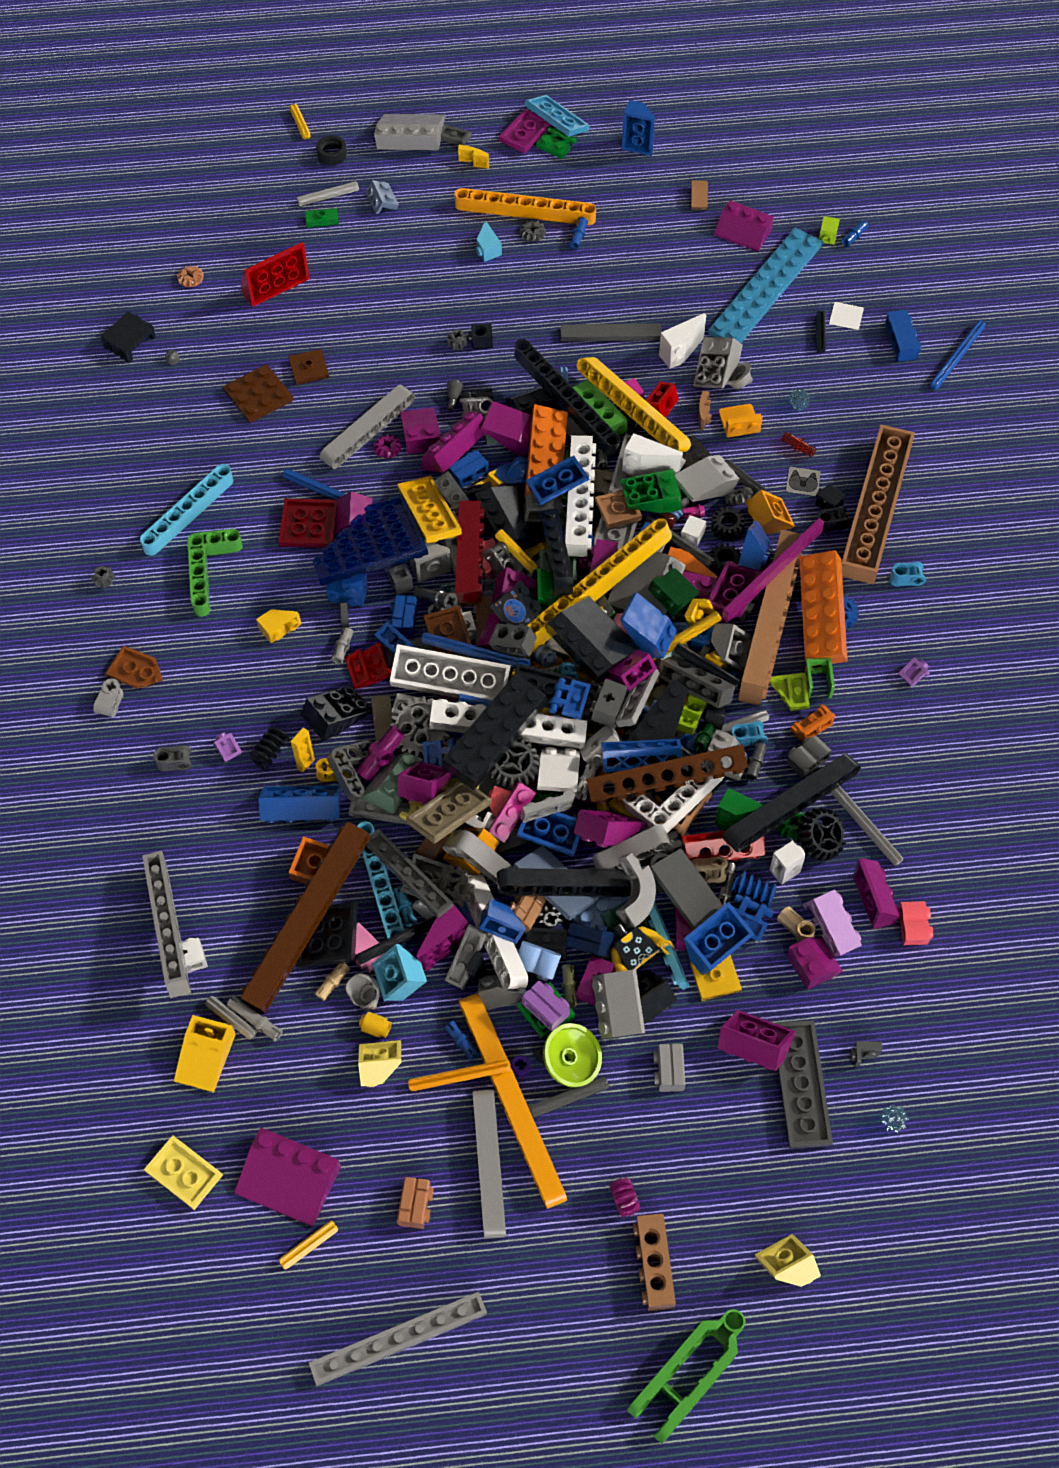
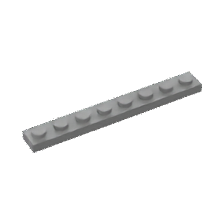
(397, 1338)

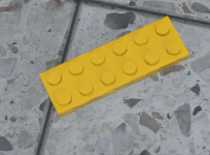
(429, 509)

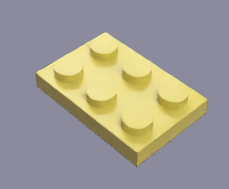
(183, 1172)

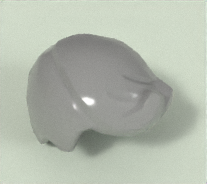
(363, 991)

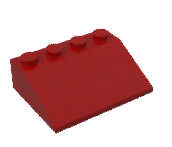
(275, 275)

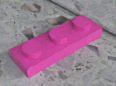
(510, 812)

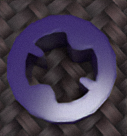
(520, 1058)

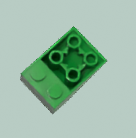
(652, 492)

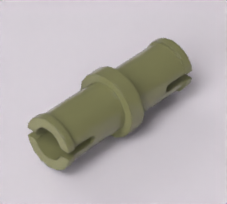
(569, 984)

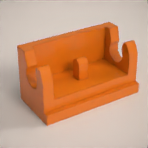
(813, 724)

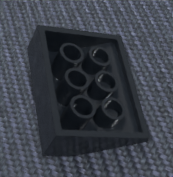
(505, 511)
(591, 638)

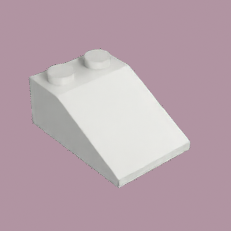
(681, 341)
(647, 456)
(559, 769)

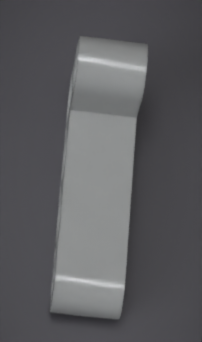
(642, 846)
(476, 852)

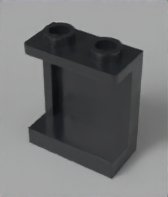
(127, 335)

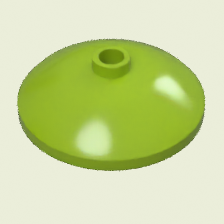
(582, 1052)

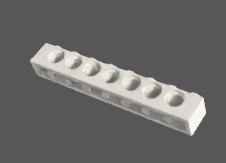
(579, 499)
(535, 734)

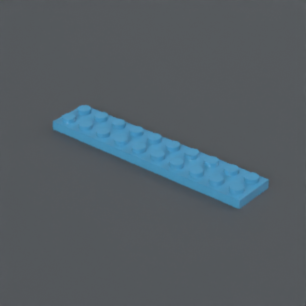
(766, 286)

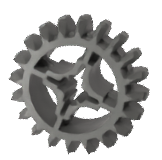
(511, 773)

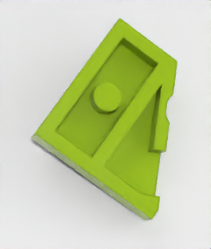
(792, 690)

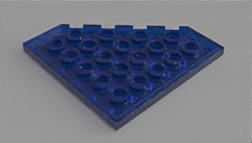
(372, 542)

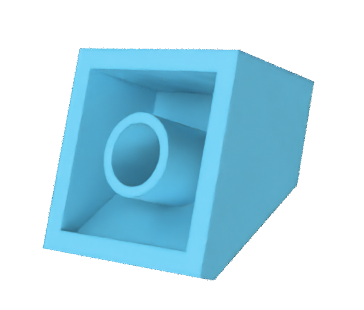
(398, 974)

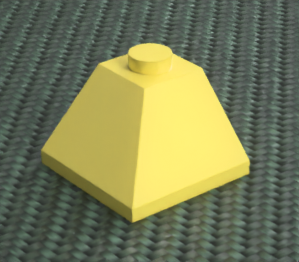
(378, 1061)
(789, 1261)

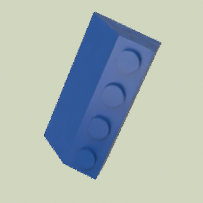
(300, 803)

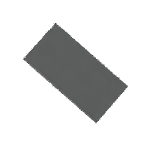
(686, 888)

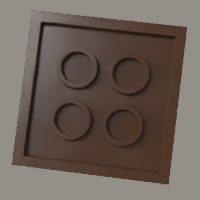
(258, 393)

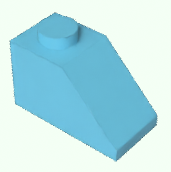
(488, 244)

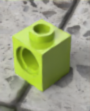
(829, 230)

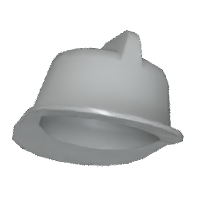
(741, 376)

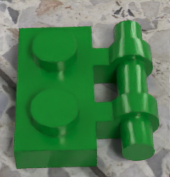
(554, 146)

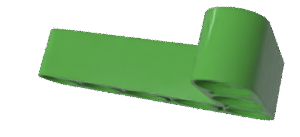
(199, 547)

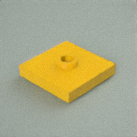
(717, 982)

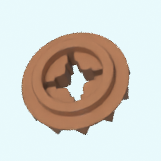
(187, 281)

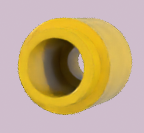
(375, 1025)

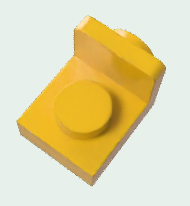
(697, 609)

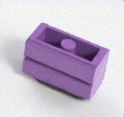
(546, 1005)

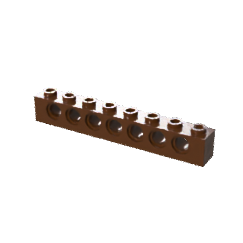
(737, 766)

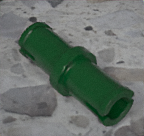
(704, 738)

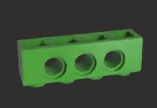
(602, 406)

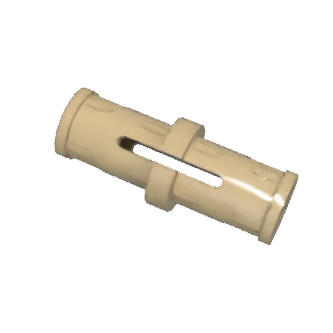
(332, 981)

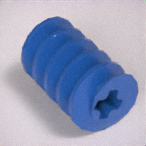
(754, 888)

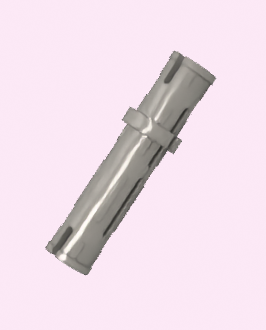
(261, 1023)

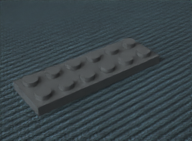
(804, 1090)

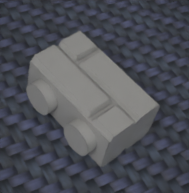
(670, 1067)

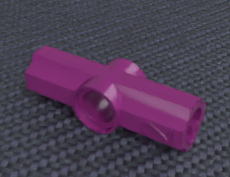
(380, 753)

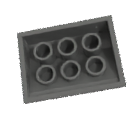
(640, 579)

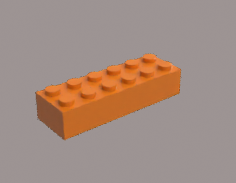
(823, 607)

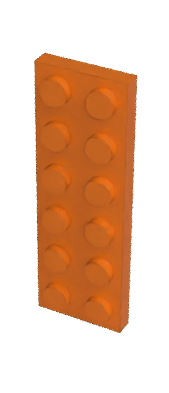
(546, 440)

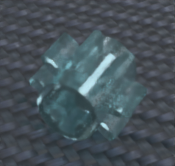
(799, 399)
(891, 1113)

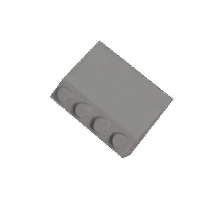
(409, 131)

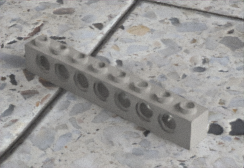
(166, 925)

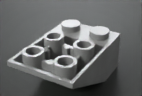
(717, 361)

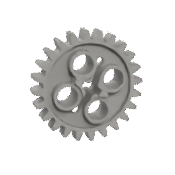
(407, 718)

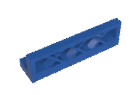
(637, 749)

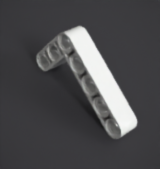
(676, 800)

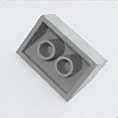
(618, 1004)

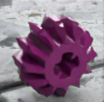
(624, 1197)

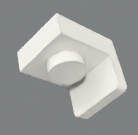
(476, 821)

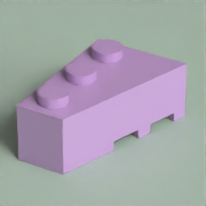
(834, 923)

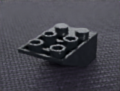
(334, 711)

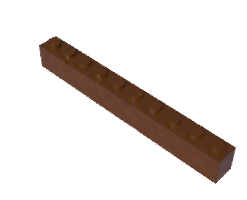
(306, 917)

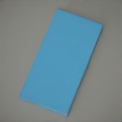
(557, 115)

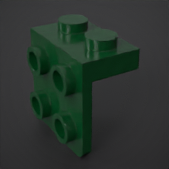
(673, 591)

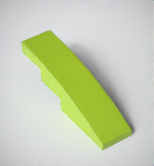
(692, 714)

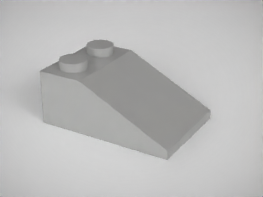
(707, 479)

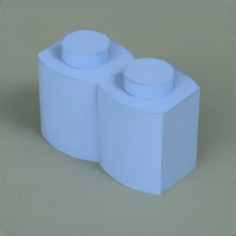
(539, 960)

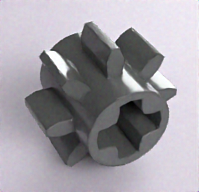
(457, 340)
(103, 577)
(547, 909)

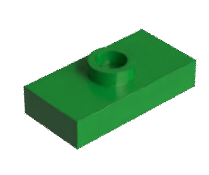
(322, 217)

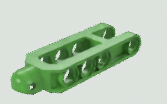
(725, 1332)

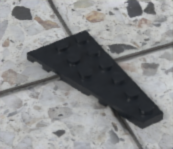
(658, 724)

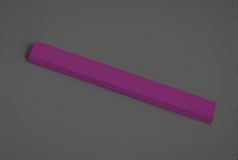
(772, 570)

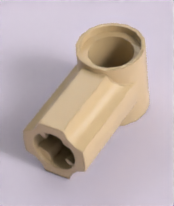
(796, 924)

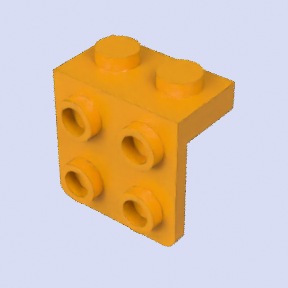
(740, 420)

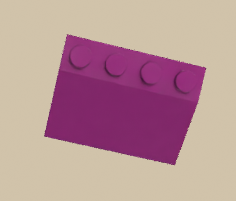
(287, 1176)

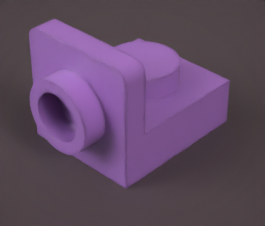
(914, 671)
(227, 746)

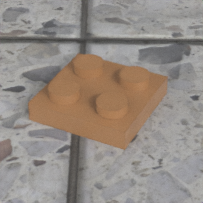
(615, 510)

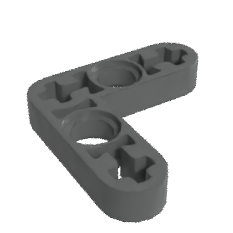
(344, 762)

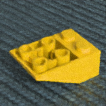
(204, 1053)

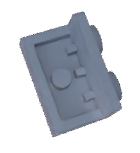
(381, 196)

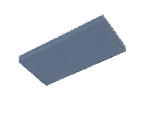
(567, 905)

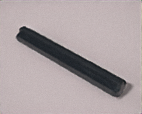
(705, 664)

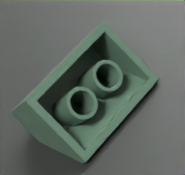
(384, 787)

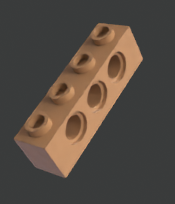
(654, 1226)

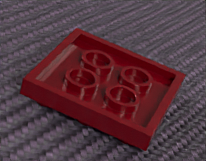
(307, 523)

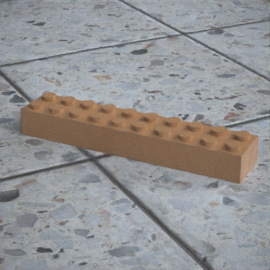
(877, 504)
(769, 627)

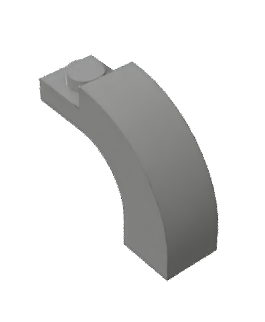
(642, 891)

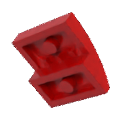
(368, 666)

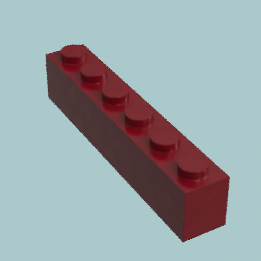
(468, 551)

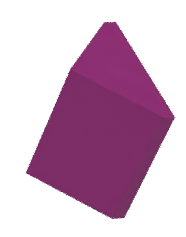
(348, 508)

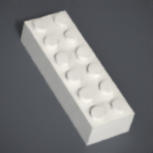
(447, 673)

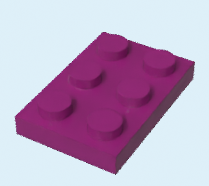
(524, 131)

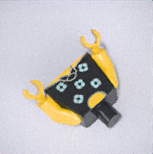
(635, 946)

